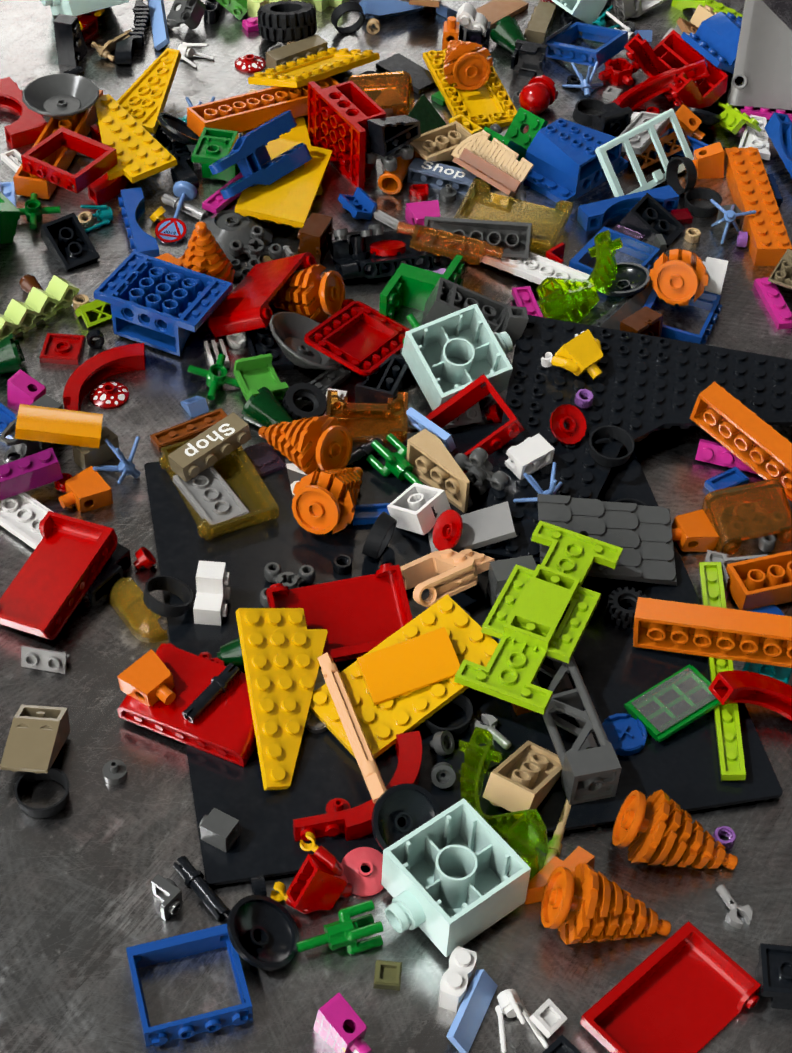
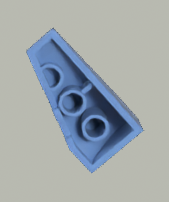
(387, 8)

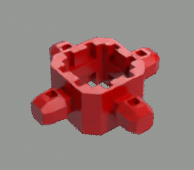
(618, 72)

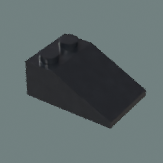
(651, 218)
(68, 242)

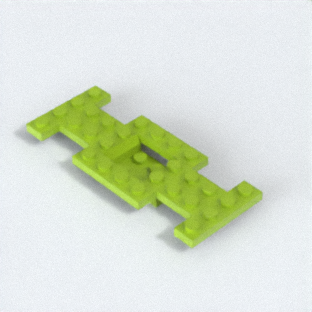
(529, 613)

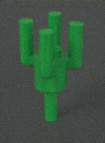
(395, 461)
(348, 931)

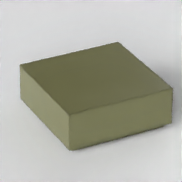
(387, 975)

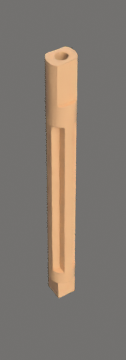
(352, 727)

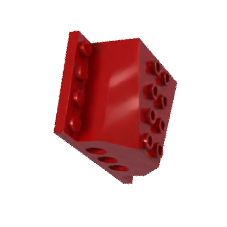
(340, 124)

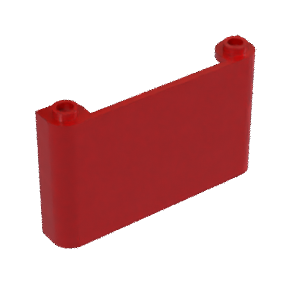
(248, 303)
(56, 575)
(353, 610)
(223, 727)
(673, 999)

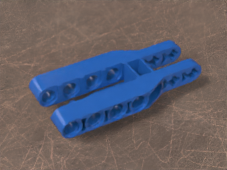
(251, 154)

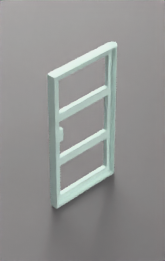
(658, 176)

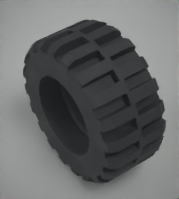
(287, 21)

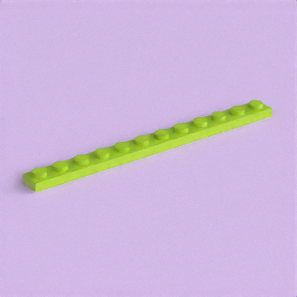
(726, 716)

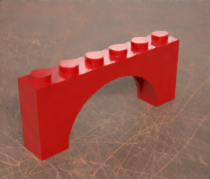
(29, 125)

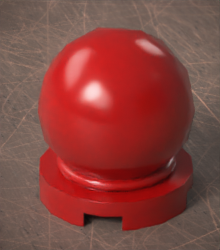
(538, 94)

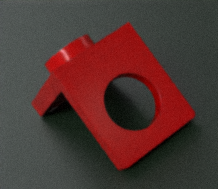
(556, 253)

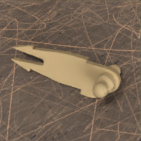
(109, 46)

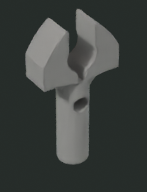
(491, 723)
(735, 909)

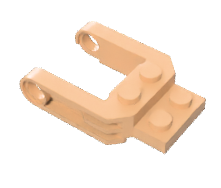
(443, 573)

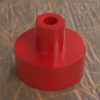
(495, 413)
(144, 558)
(337, 804)

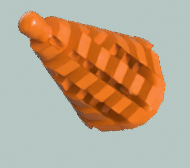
(467, 65)
(206, 255)
(679, 277)
(311, 293)
(311, 442)
(327, 499)
(664, 834)
(593, 908)

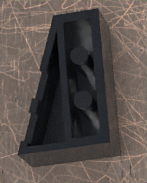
(69, 40)
(392, 133)
(385, 382)

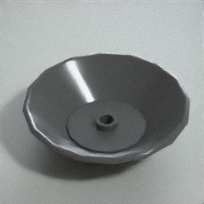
(60, 95)
(232, 226)
(289, 333)

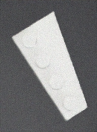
(757, 139)

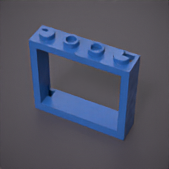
(560, 47)
(631, 246)
(707, 301)
(179, 947)

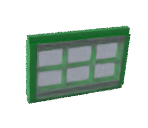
(673, 703)

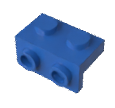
(359, 205)

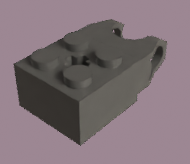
(26, 447)

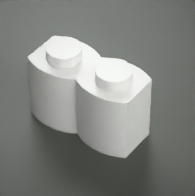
(471, 19)
(457, 978)

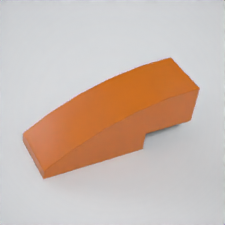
(538, 882)

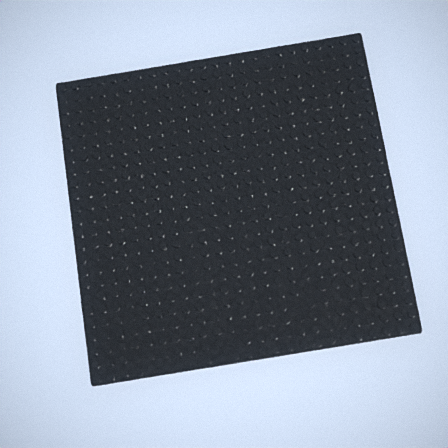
(324, 769)

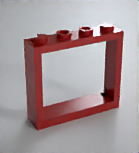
(104, 157)
(467, 398)

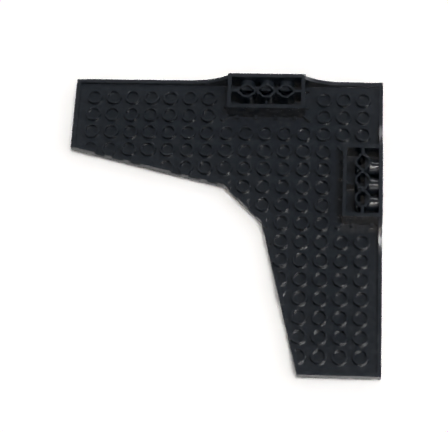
(642, 389)

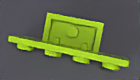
(734, 119)

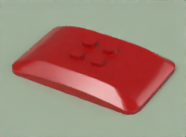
(358, 337)

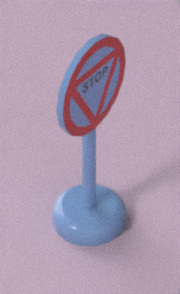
(172, 229)

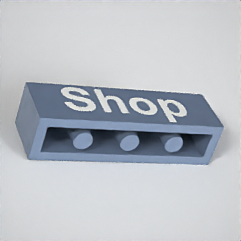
(439, 175)

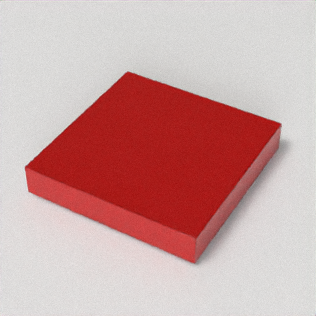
(62, 349)

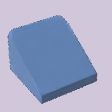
(445, 11)
(645, 34)
(195, 406)

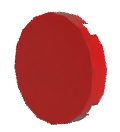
(387, 248)

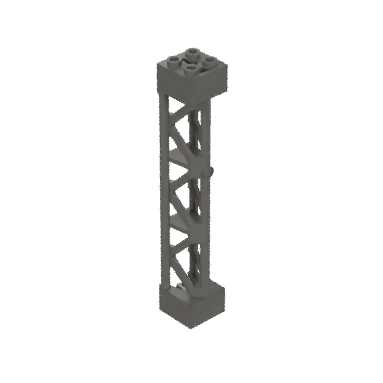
(587, 770)

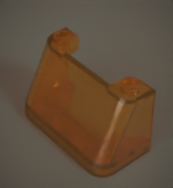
(388, 90)
(370, 420)
(749, 513)

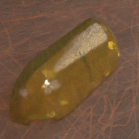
(129, 604)

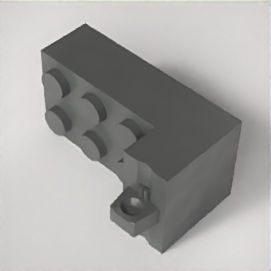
(451, 297)

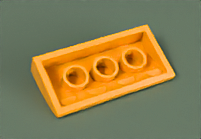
(58, 426)
(408, 666)

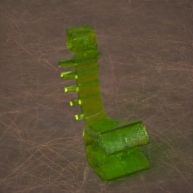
(573, 299)
(519, 829)

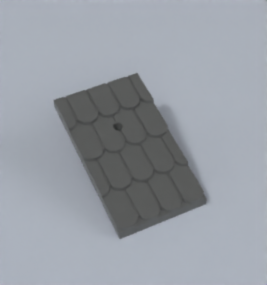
(638, 529)

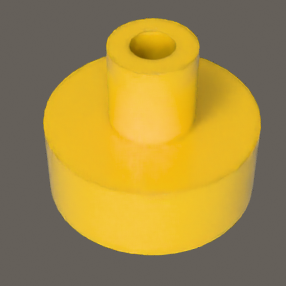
(158, 214)

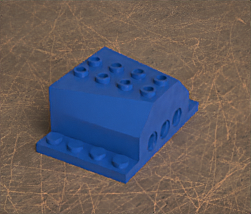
(717, 40)
(567, 160)
(160, 301)

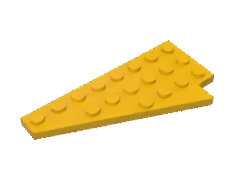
(150, 91)
(136, 149)
(280, 679)

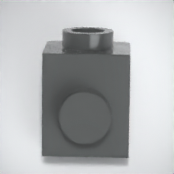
(169, 893)

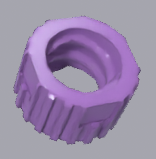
(742, 239)
(584, 403)
(728, 832)

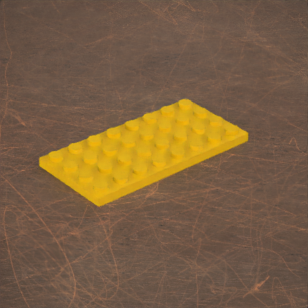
(410, 710)

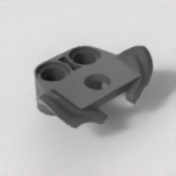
(189, 13)

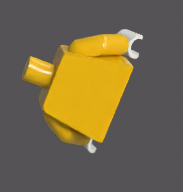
(577, 355)

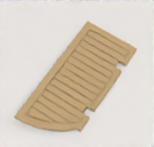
(496, 154)

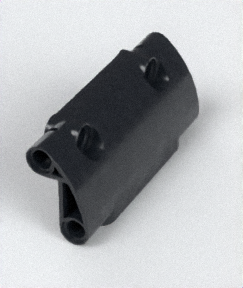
(355, 261)

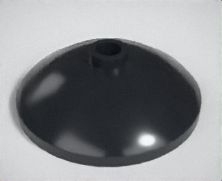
(708, 118)
(177, 130)
(629, 280)
(406, 802)
(263, 932)

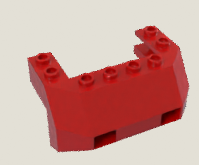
(677, 53)

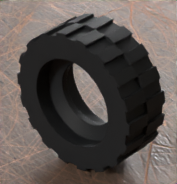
(306, 391)

